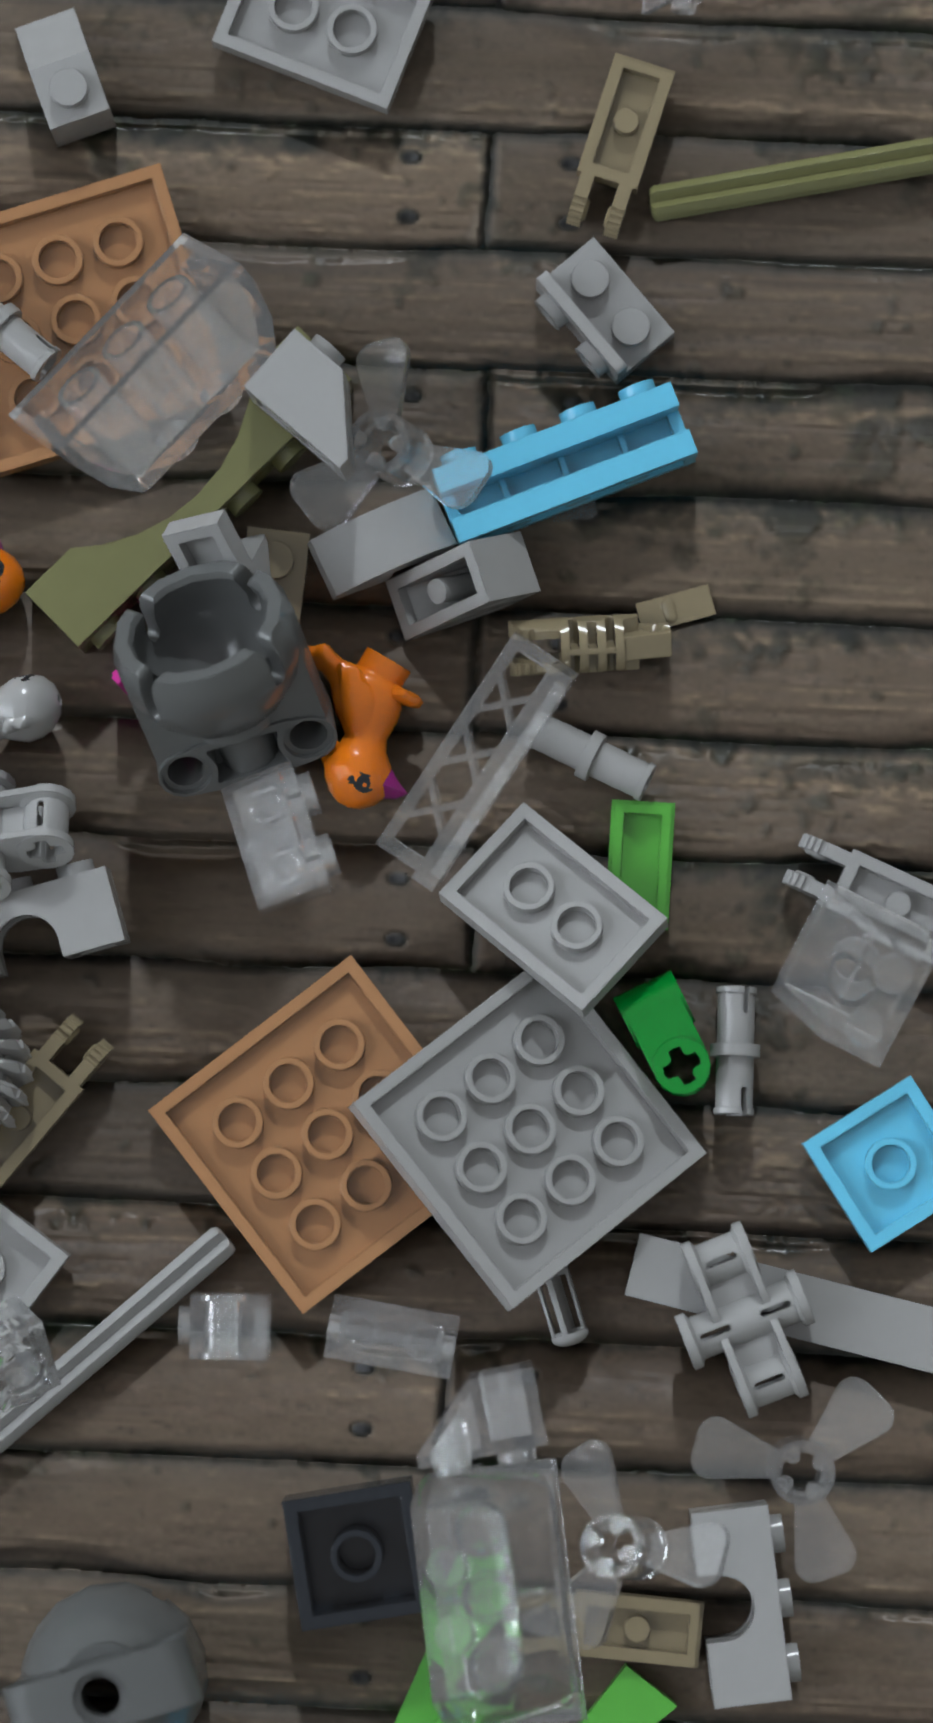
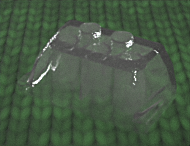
(154, 369)
(498, 1595)

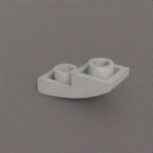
(380, 543)

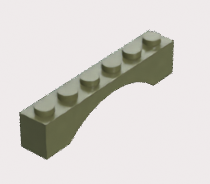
(98, 583)

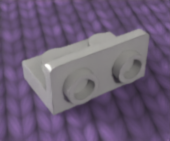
(602, 311)

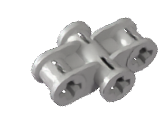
(31, 829)
(752, 1341)

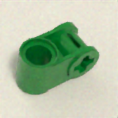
(664, 1024)

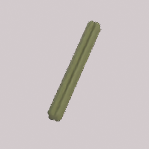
(791, 179)

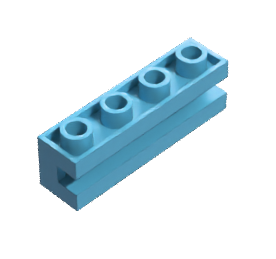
(577, 461)

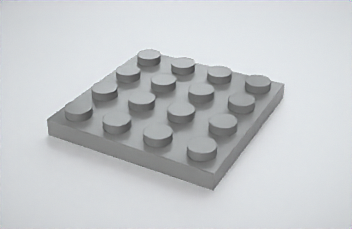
(526, 1135)

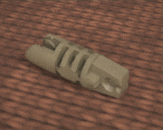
(593, 642)

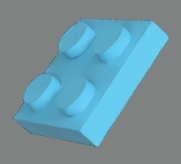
(880, 1163)

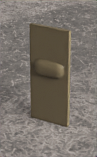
(677, 607)

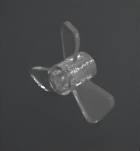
(445, 472)
(848, 1421)
(687, 1553)

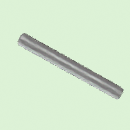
(121, 1329)

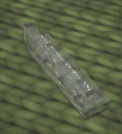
(495, 775)

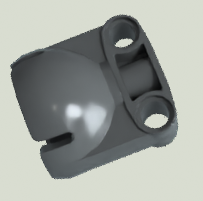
(221, 678)
(115, 1635)

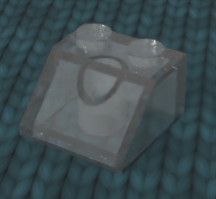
(855, 972)

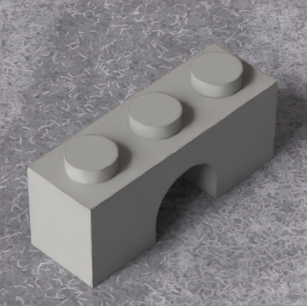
(77, 905)
(753, 1660)

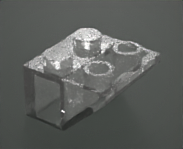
(278, 837)
(488, 1415)

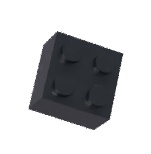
(353, 1552)

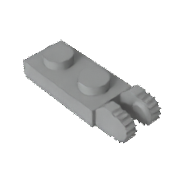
(867, 878)

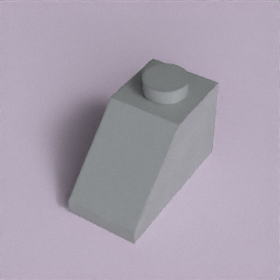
(65, 77)
(309, 398)
(463, 584)

